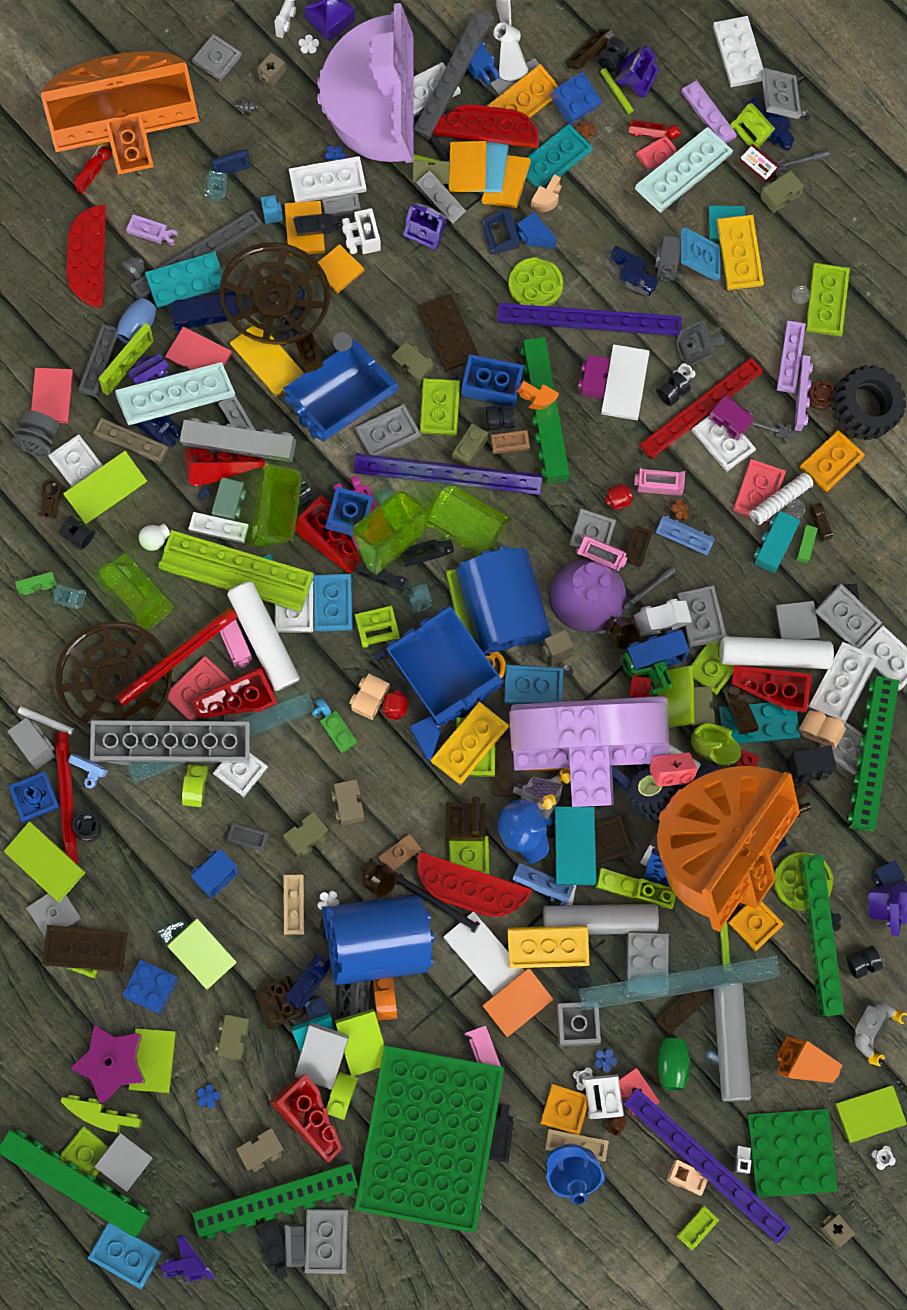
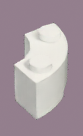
(652, 620)

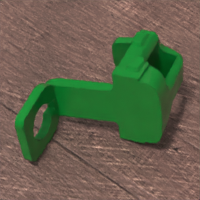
(656, 671)

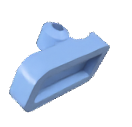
(95, 770)

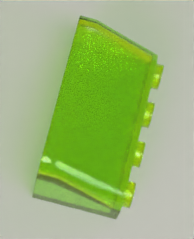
(275, 506)
(466, 519)
(390, 530)

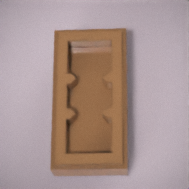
(510, 442)
(400, 852)

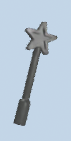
(816, 156)
(781, 432)
(663, 577)

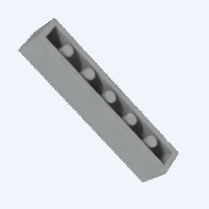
(238, 440)

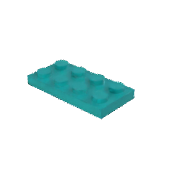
(184, 279)
(772, 721)

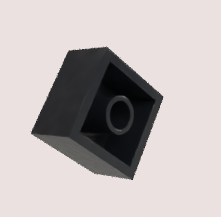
(812, 764)

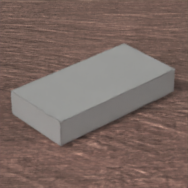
(341, 204)

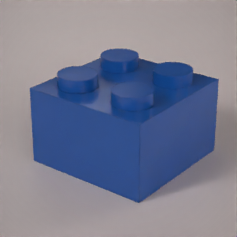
(576, 98)
(347, 510)
(214, 873)
(150, 987)

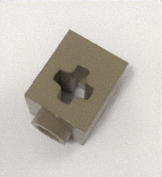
(271, 69)
(844, 1234)

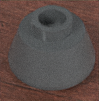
(133, 267)

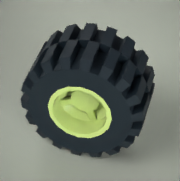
(647, 797)

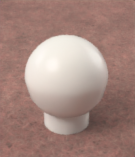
(153, 536)

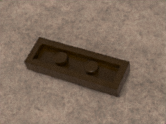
(589, 49)
(309, 353)
(739, 710)
(504, 768)
(682, 1010)

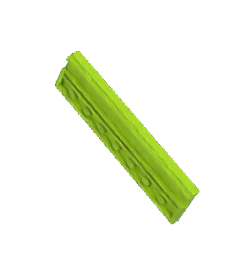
(230, 567)

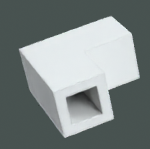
(742, 1160)

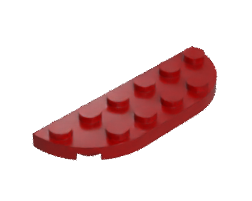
(489, 125)
(87, 255)
(470, 887)

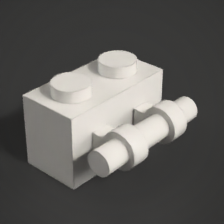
(367, 232)

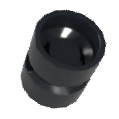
(613, 54)
(674, 387)
(500, 417)
(74, 530)
(87, 827)
(862, 962)

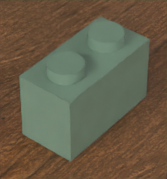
(229, 499)

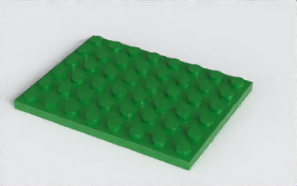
(429, 1139)

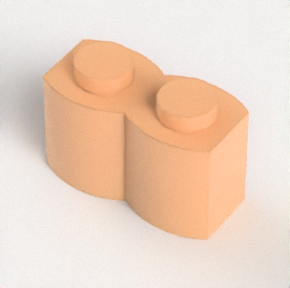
(370, 696)
(822, 728)

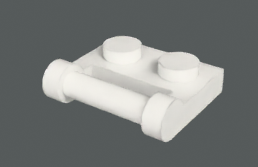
(282, 21)
(609, 1094)

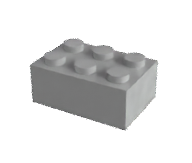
(646, 955)

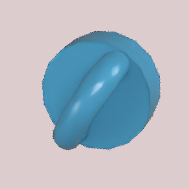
(322, 708)

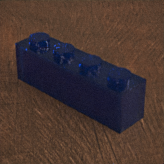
(203, 310)

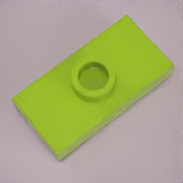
(697, 1228)

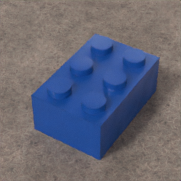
(492, 380)
(668, 648)

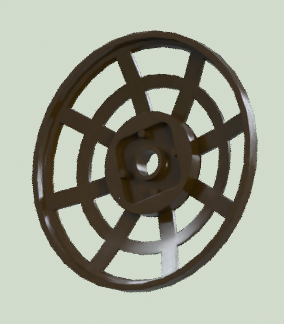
(274, 285)
(106, 669)

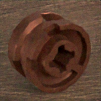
(821, 395)

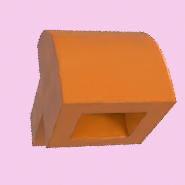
(540, 398)
(385, 999)

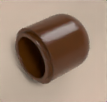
(618, 1123)

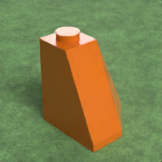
(806, 1062)

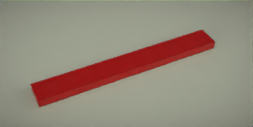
(700, 408)

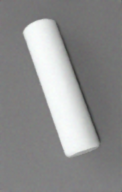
(263, 636)
(776, 652)

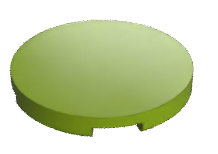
(535, 282)
(788, 881)

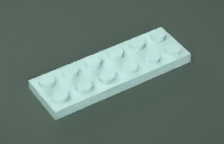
(683, 169)
(174, 393)

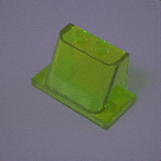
(136, 591)

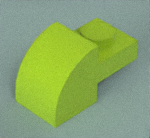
(194, 785)
(341, 1095)

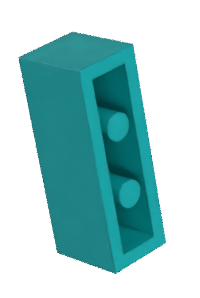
(776, 541)

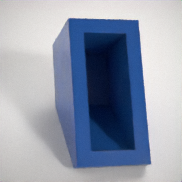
(535, 232)
(426, 736)

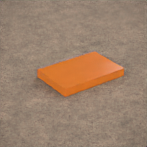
(517, 1002)

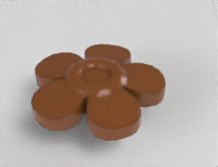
(586, 129)
(680, 510)

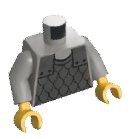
(544, 792)
(872, 1026)

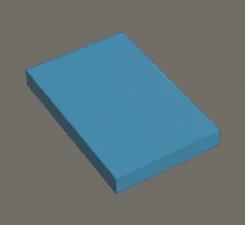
(700, 254)
(332, 602)
(532, 684)
(125, 1255)

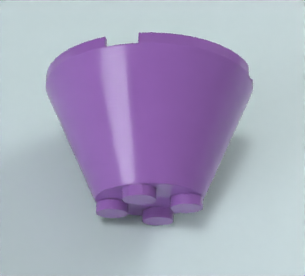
(587, 595)

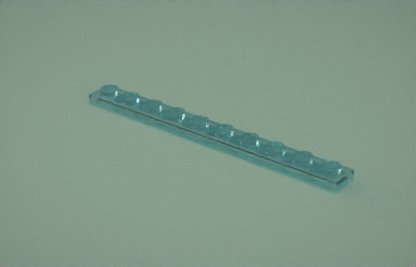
(259, 723)
(679, 983)

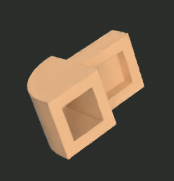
(547, 199)
(687, 1178)

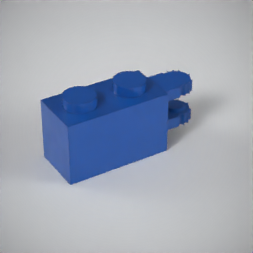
(482, 65)

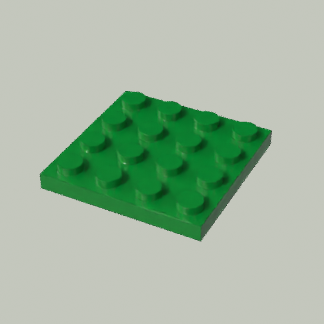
(792, 1153)

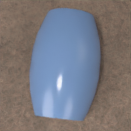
(133, 319)

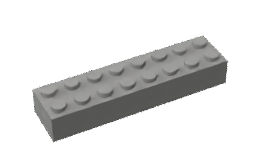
(170, 741)

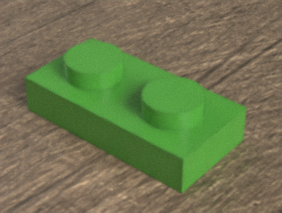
(29, 585)
(338, 732)

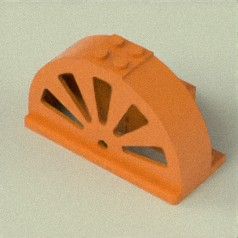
(119, 102)
(721, 838)

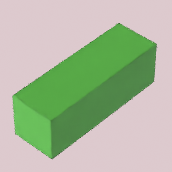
(806, 544)

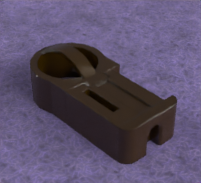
(50, 502)
(819, 517)

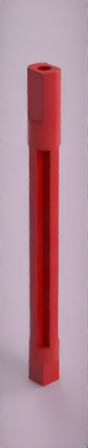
(176, 656)
(66, 795)

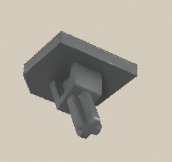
(696, 343)

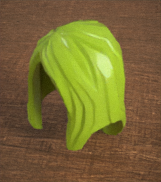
(715, 744)

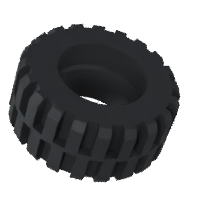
(884, 388)

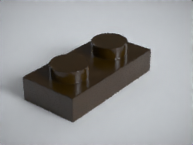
(638, 545)

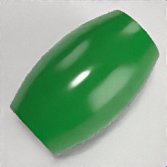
(673, 1064)

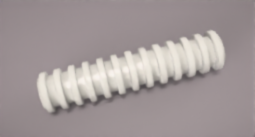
(781, 498)

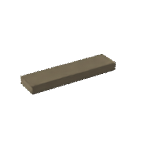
(130, 441)

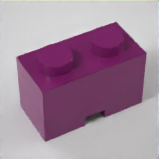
(594, 377)
(732, 417)

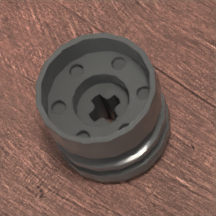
(35, 433)

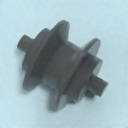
(248, 106)

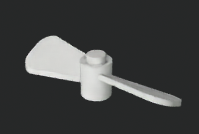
(512, 62)

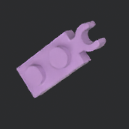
(150, 230)

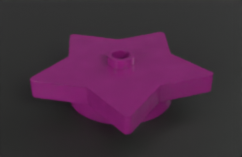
(124, 1064)

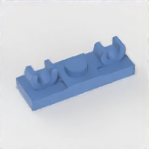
(685, 535)
(542, 883)

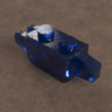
(781, 124)
(160, 428)

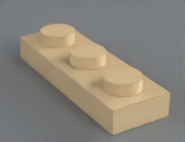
(293, 904)
(558, 1138)

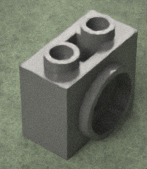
(668, 258)

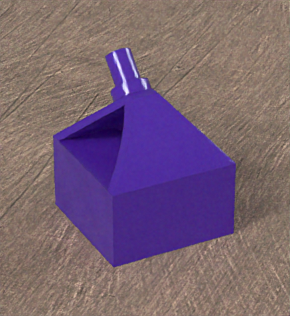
(329, 16)

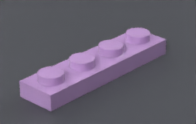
(708, 111)
(791, 357)
(803, 386)

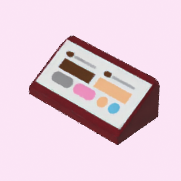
(759, 163)

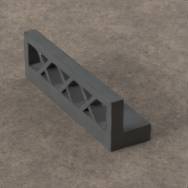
(359, 999)

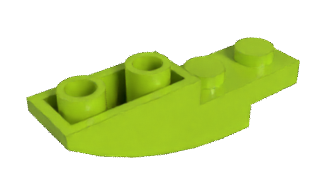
(635, 889)
(93, 1113)

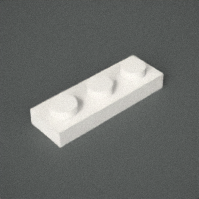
(218, 527)

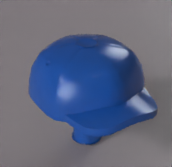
(524, 829)
(573, 1172)

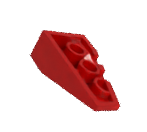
(211, 467)
(332, 544)
(779, 687)
(242, 694)
(304, 1111)

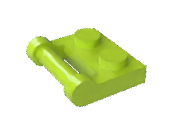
(755, 123)
(377, 620)

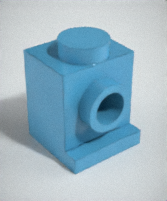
(271, 209)

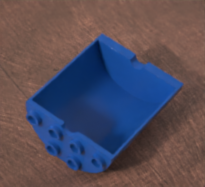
(339, 391)
(503, 600)
(445, 666)
(378, 939)

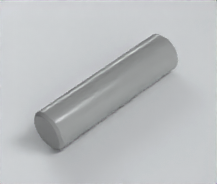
(605, 918)
(732, 1043)

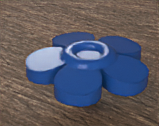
(334, 154)
(605, 1060)
(207, 1096)

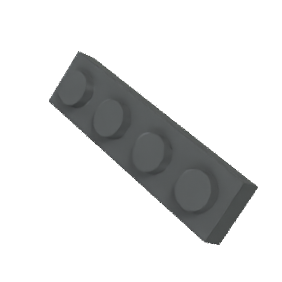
(99, 360)

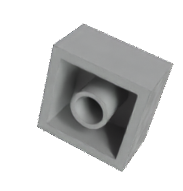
(29, 740)
(577, 1026)

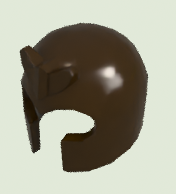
(622, 631)
(378, 877)

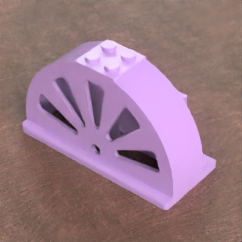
(371, 88)
(589, 740)

